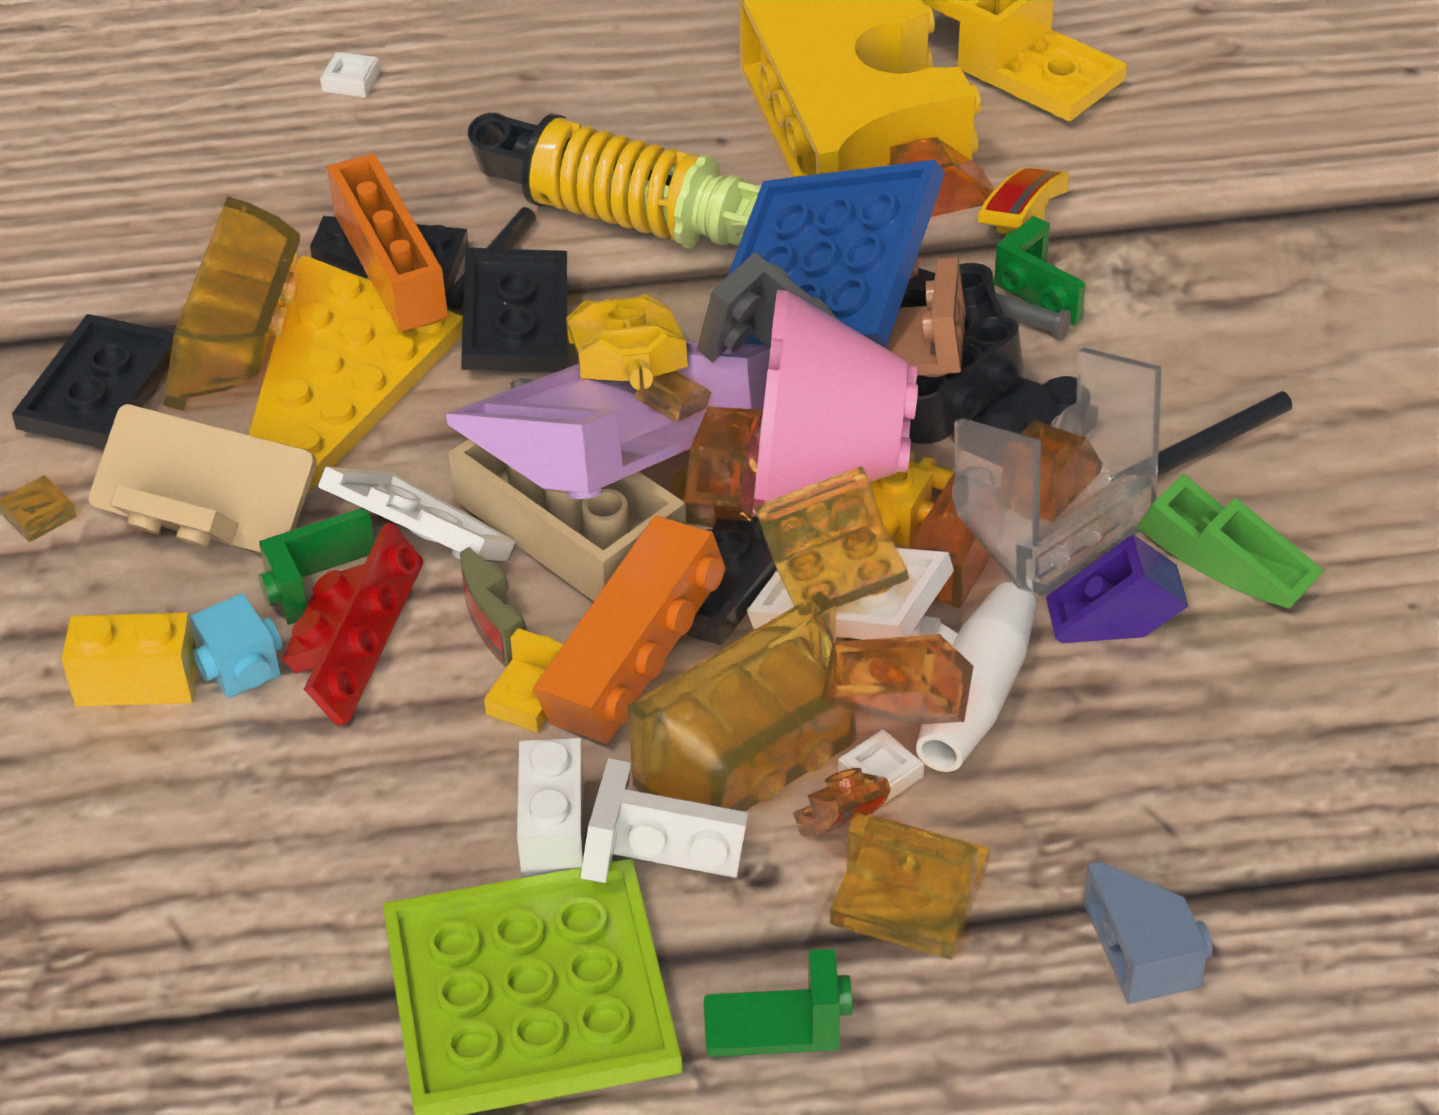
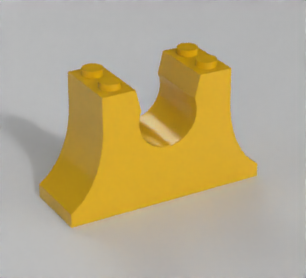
(851, 81)

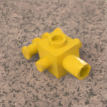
(906, 497)

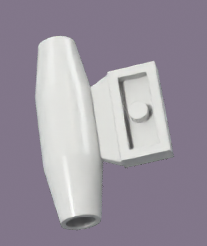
(996, 646)

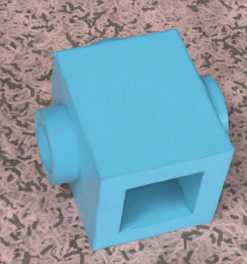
(235, 646)

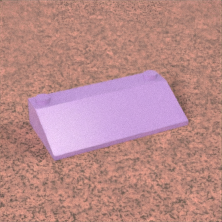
(594, 431)

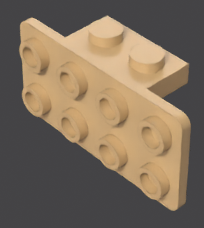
(200, 480)

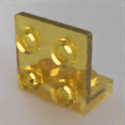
(831, 541)

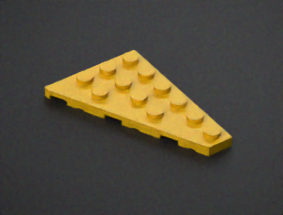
(341, 364)

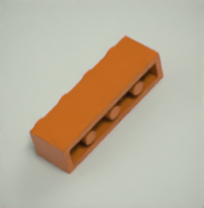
(387, 242)
(630, 629)

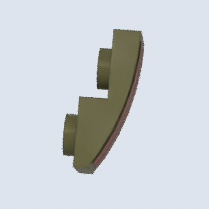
(488, 606)

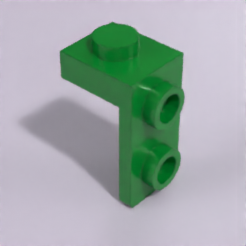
(1024, 271)
(309, 551)
(783, 1018)

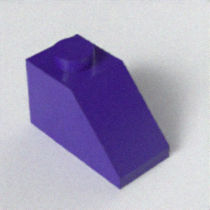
(1118, 595)

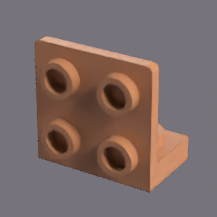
(934, 333)

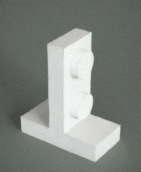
(659, 829)

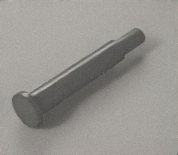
(1036, 316)

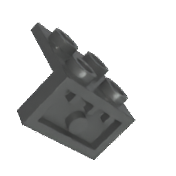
(746, 306)

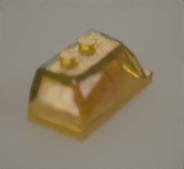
(234, 303)
(744, 716)

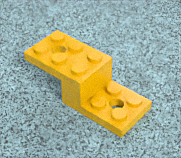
(1021, 53)

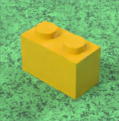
(130, 659)

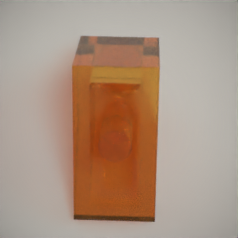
(964, 181)
(900, 679)

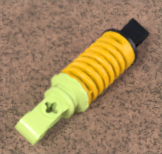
(615, 178)

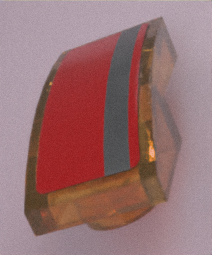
(844, 796)

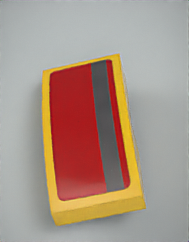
(1021, 197)

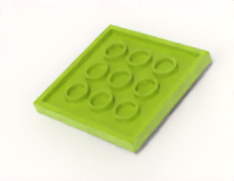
(528, 991)

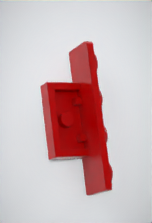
(351, 623)

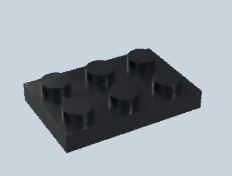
(514, 310)
(92, 377)

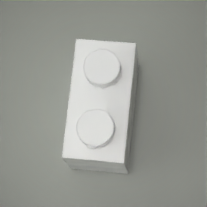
(550, 806)

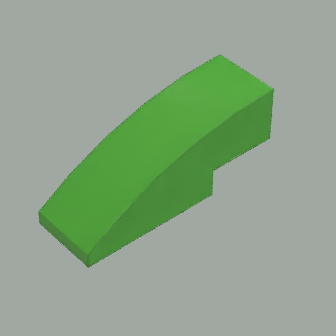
(1228, 544)

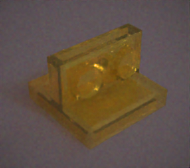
(908, 885)

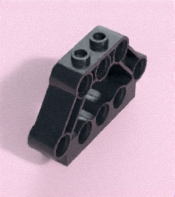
(989, 357)

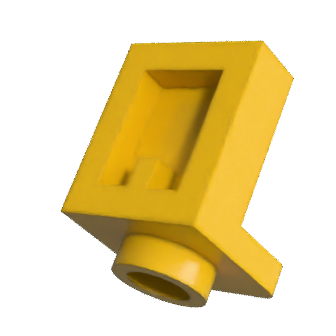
(512, 694)

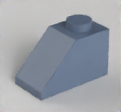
(1145, 934)

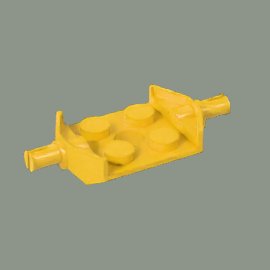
(626, 340)

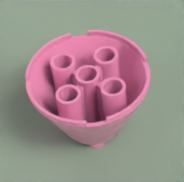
(830, 403)

